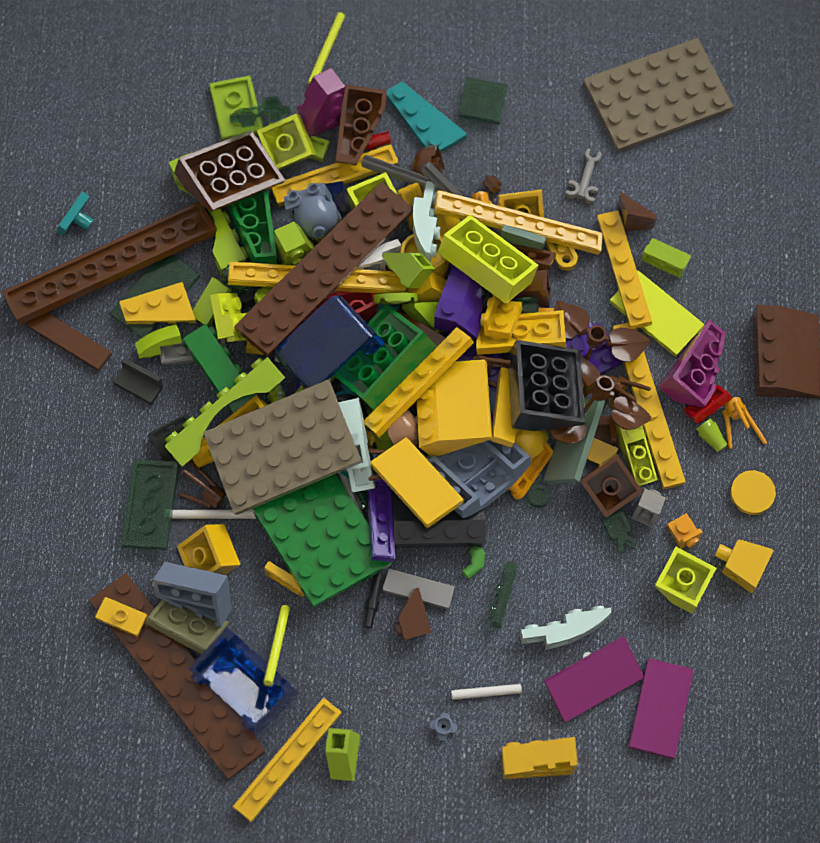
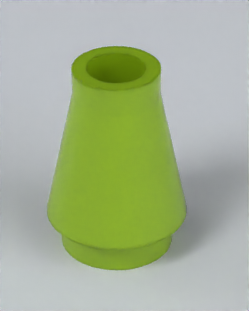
(711, 434)

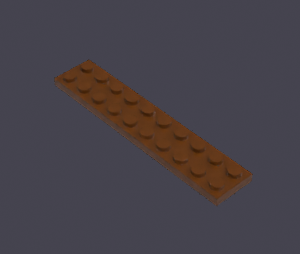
(109, 263)
(323, 269)
(167, 666)

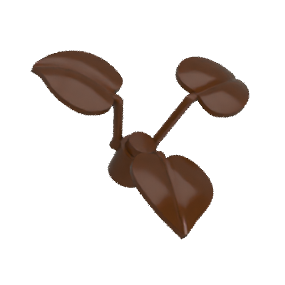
(625, 342)
(625, 412)

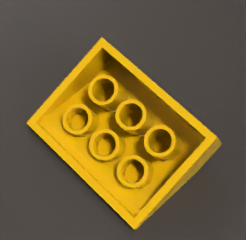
(455, 409)

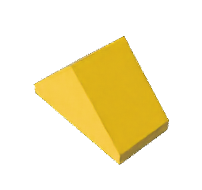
(430, 290)

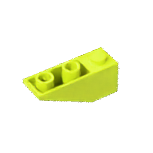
(636, 454)

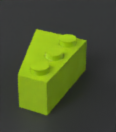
(292, 244)

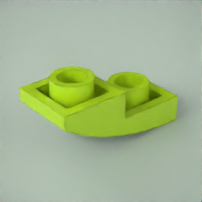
(151, 343)

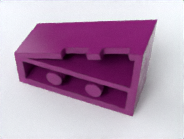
(322, 103)

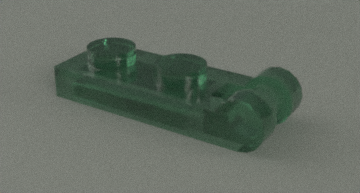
(503, 593)

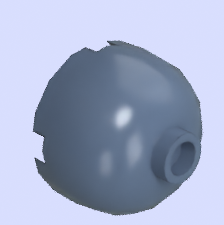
(316, 216)

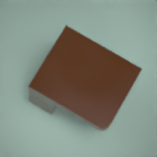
(606, 430)

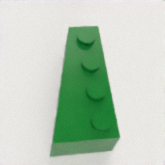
(255, 227)
(215, 362)

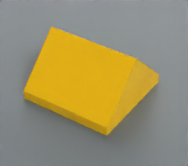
(527, 202)

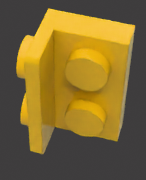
(500, 318)

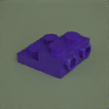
(600, 357)

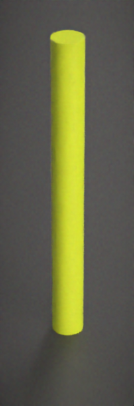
(327, 45)
(276, 646)

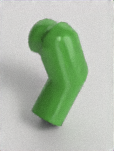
(477, 562)

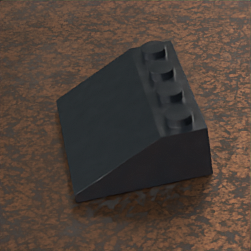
(545, 386)
(447, 532)

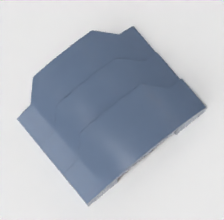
(481, 472)

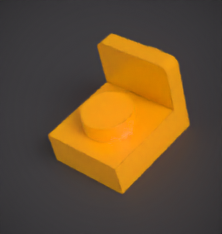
(684, 531)

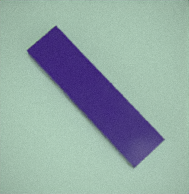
(381, 522)

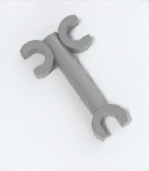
(581, 191)

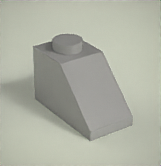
(648, 507)

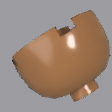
(405, 427)

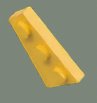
(162, 305)

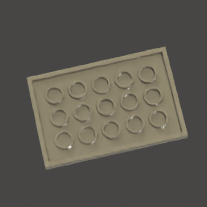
(657, 94)
(282, 447)

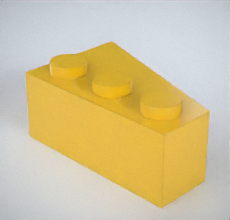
(539, 758)

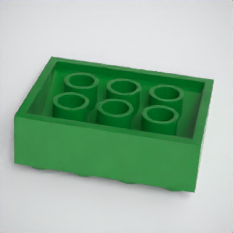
(379, 374)

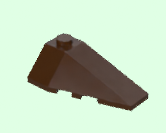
(358, 120)

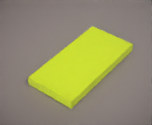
(671, 323)

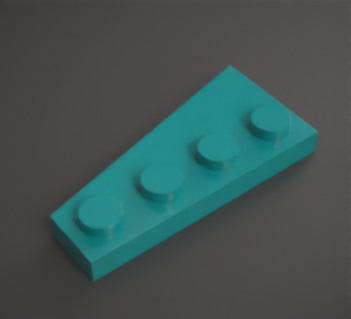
(423, 119)

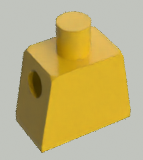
(744, 563)

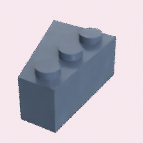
(196, 589)

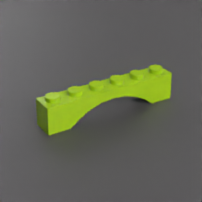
(226, 246)
(259, 380)

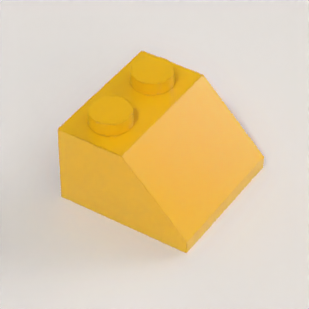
(209, 550)

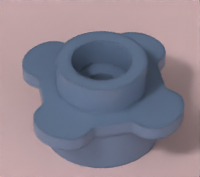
(445, 720)

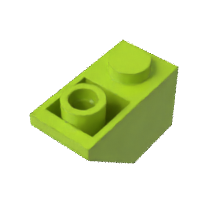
(409, 267)
(342, 753)

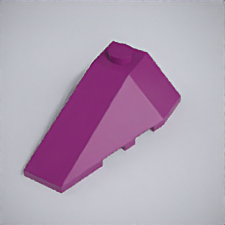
(694, 372)

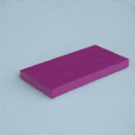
(593, 679)
(661, 708)

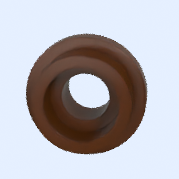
(492, 184)

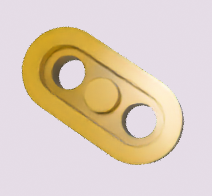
(563, 252)

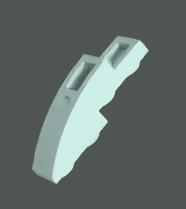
(425, 222)
(359, 473)
(575, 627)

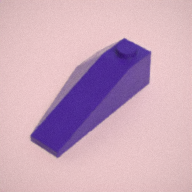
(460, 305)

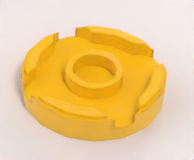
(752, 492)

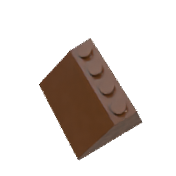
(228, 171)
(786, 352)

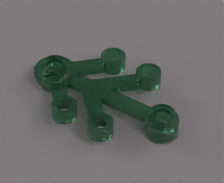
(271, 106)

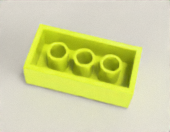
(488, 259)

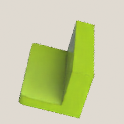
(665, 257)

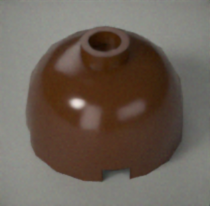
(427, 154)

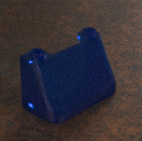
(326, 342)
(238, 678)

